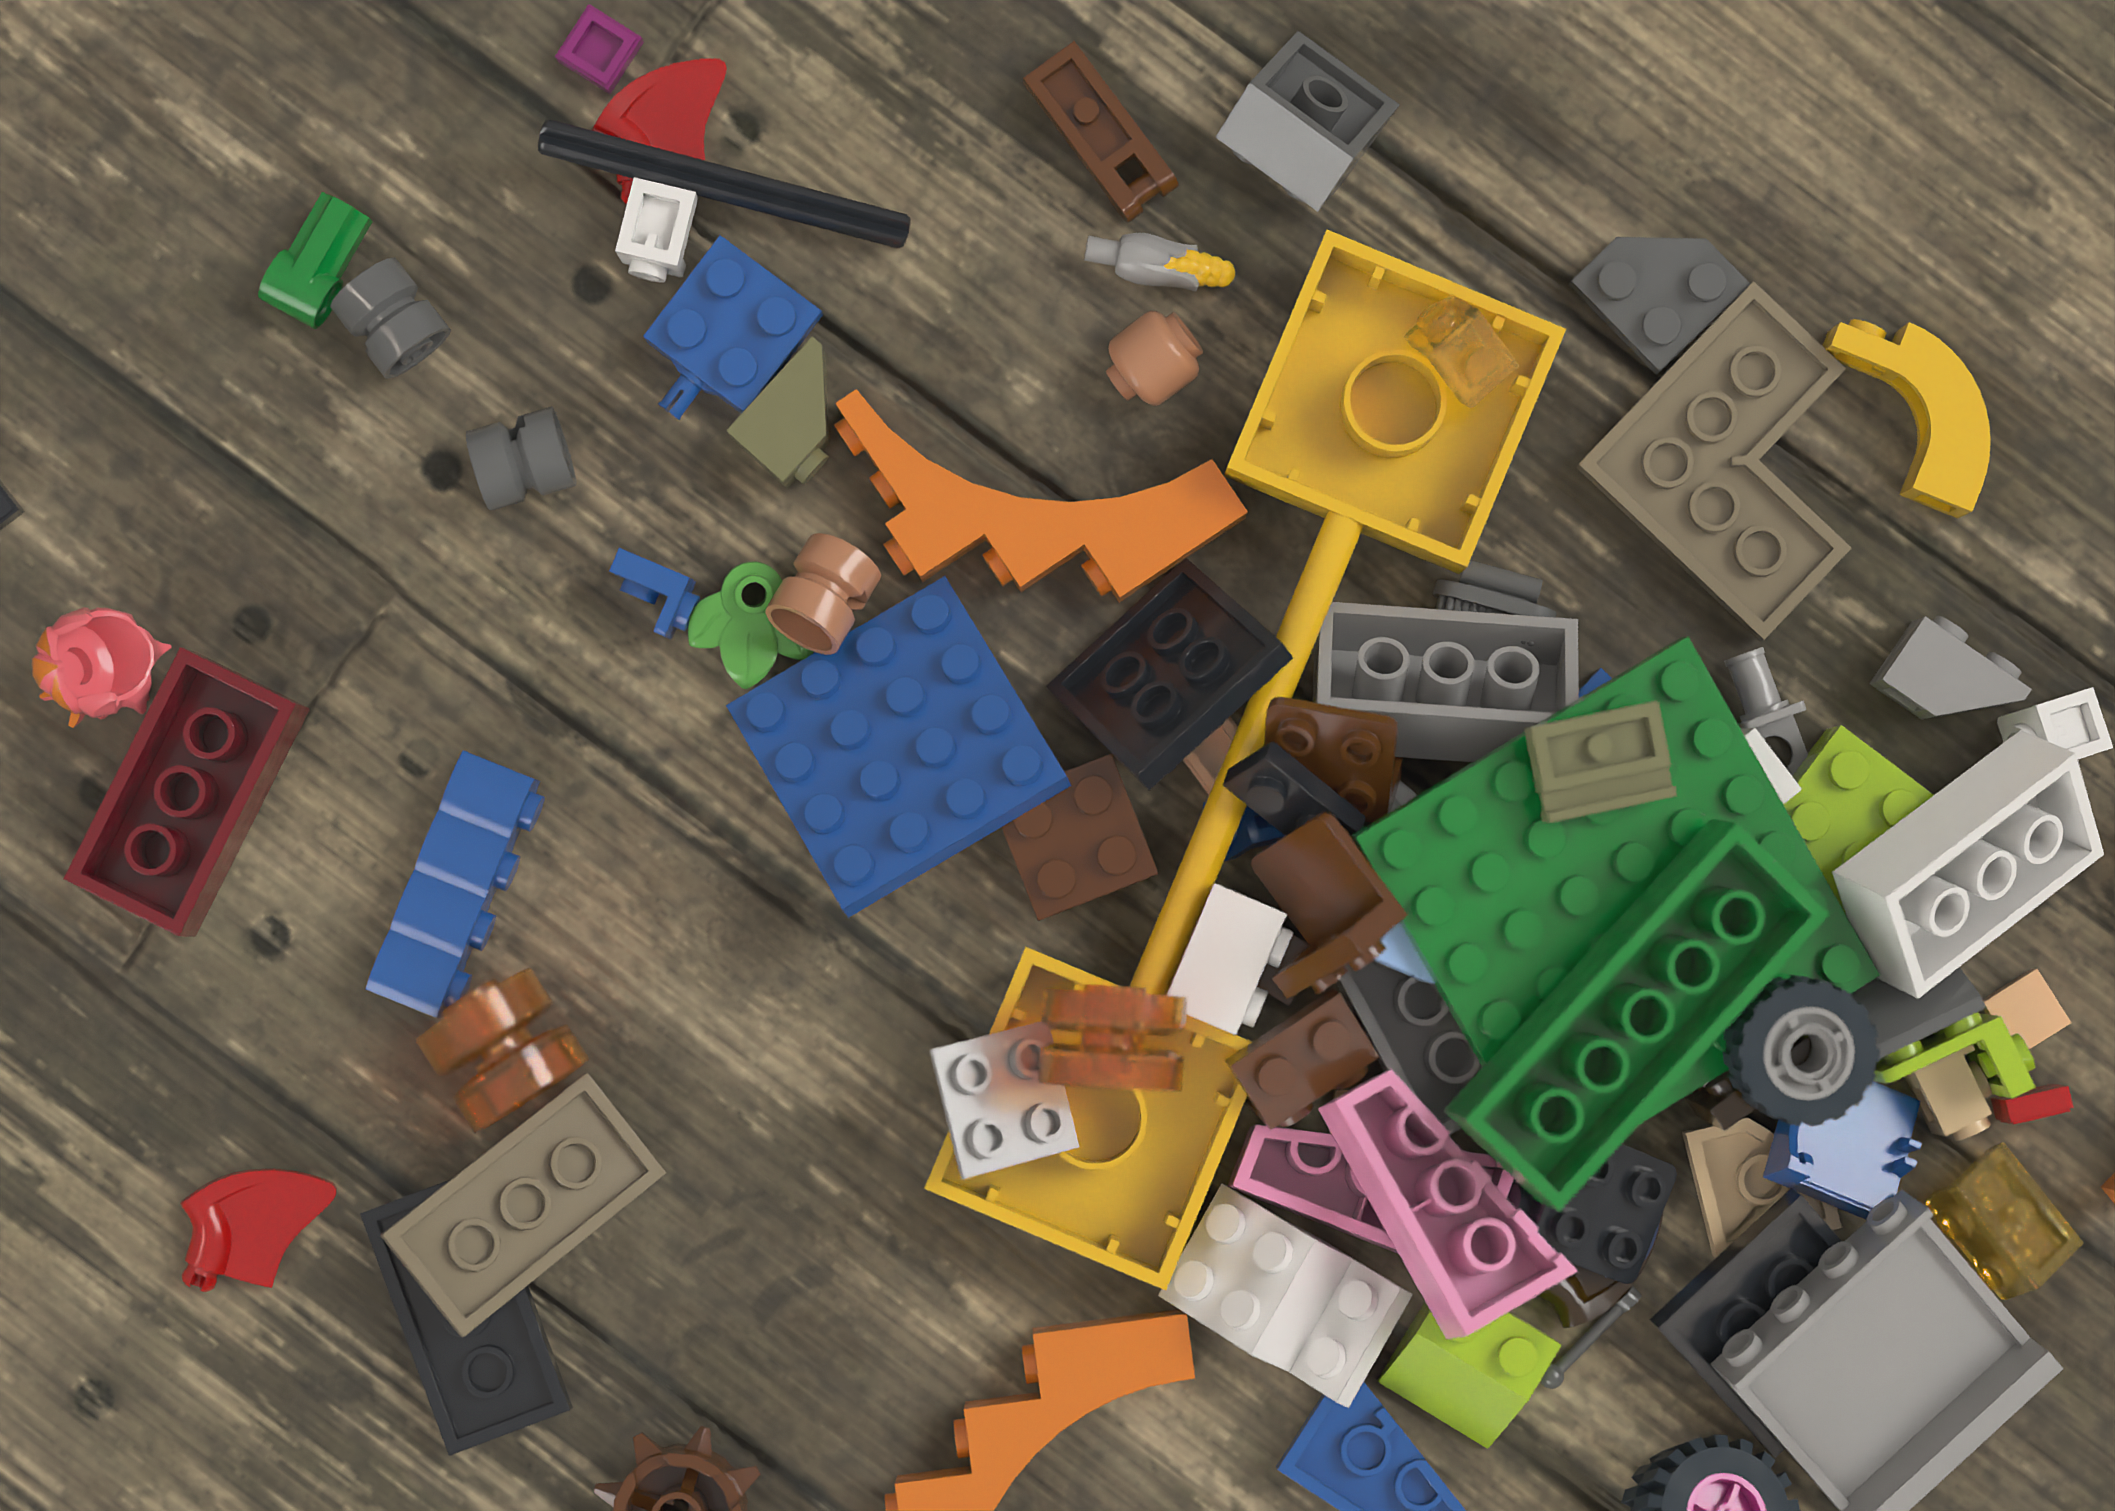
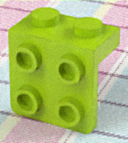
(2000, 1056)

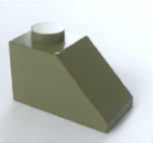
(789, 419)

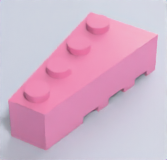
(1313, 1179)
(1440, 1209)

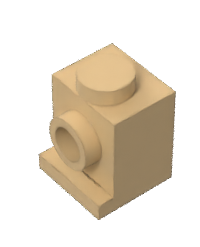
(1952, 1095)

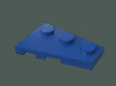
(1363, 1460)

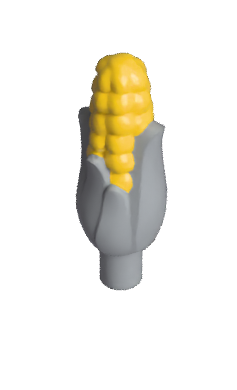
(1159, 262)

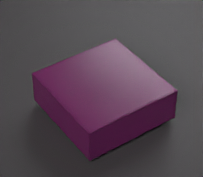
(599, 49)

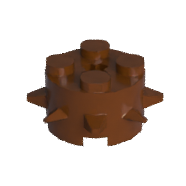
(680, 1472)

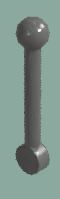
(1555, 1373)

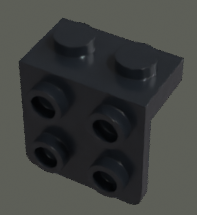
(1610, 1217)

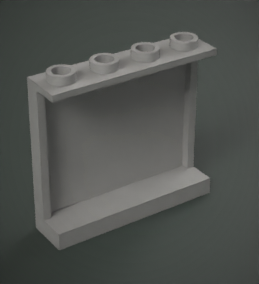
(1885, 1363)

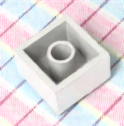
(1228, 957)

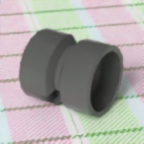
(384, 309)
(520, 458)

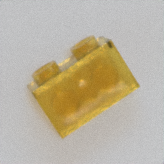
(2004, 1224)

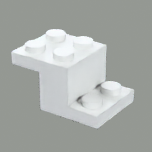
(1285, 1295)

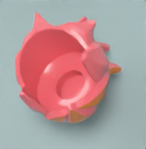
(96, 663)

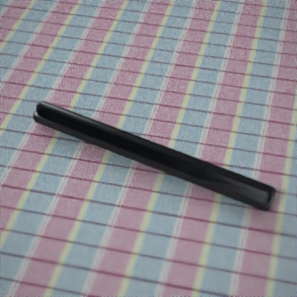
(724, 184)

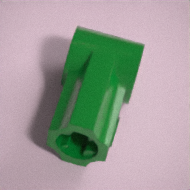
(310, 272)

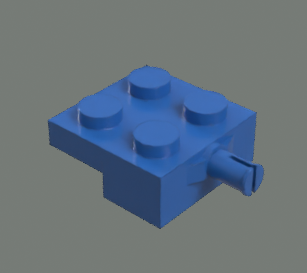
(729, 329)

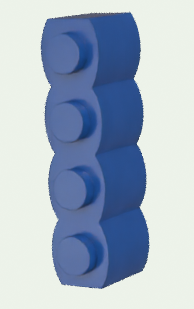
(453, 885)

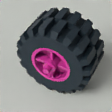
(1709, 1477)

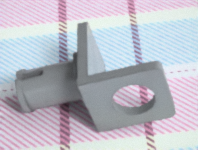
(1763, 704)

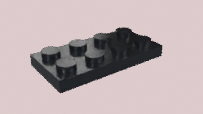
(476, 1383)

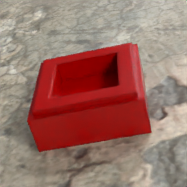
(2033, 1104)

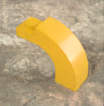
(1945, 404)

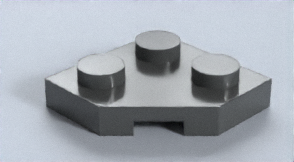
(1658, 292)

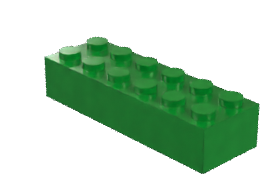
(1637, 1012)

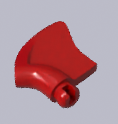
(665, 109)
(248, 1223)

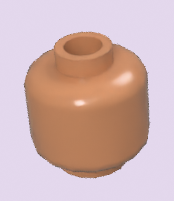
(1153, 358)

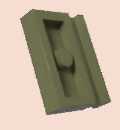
(1600, 761)

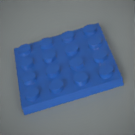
(898, 746)

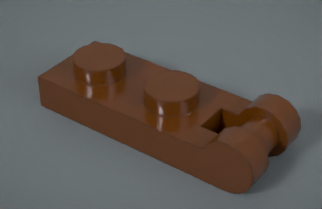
(1099, 130)

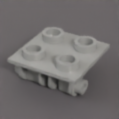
(997, 1105)

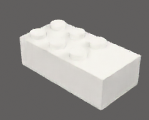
(1970, 862)

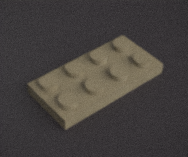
(523, 1204)

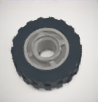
(1839, 1060)

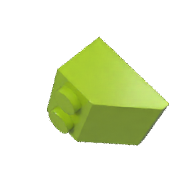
(1473, 1379)

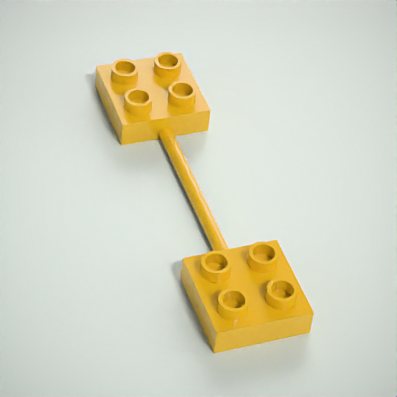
(1379, 450)

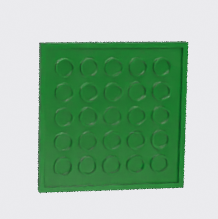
(1519, 901)

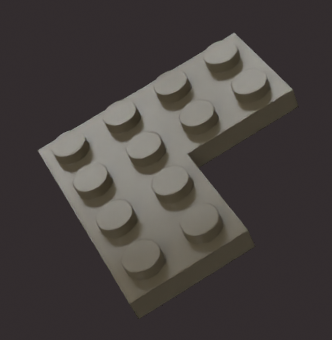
(1692, 467)

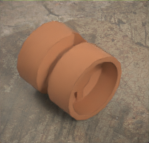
(819, 601)

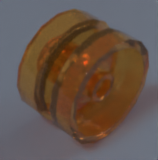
(1112, 1038)

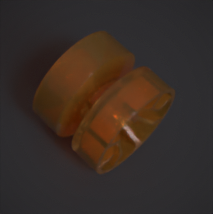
(494, 1027)

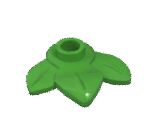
(742, 630)

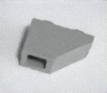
(1941, 675)

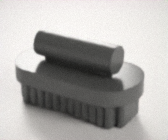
(1491, 591)

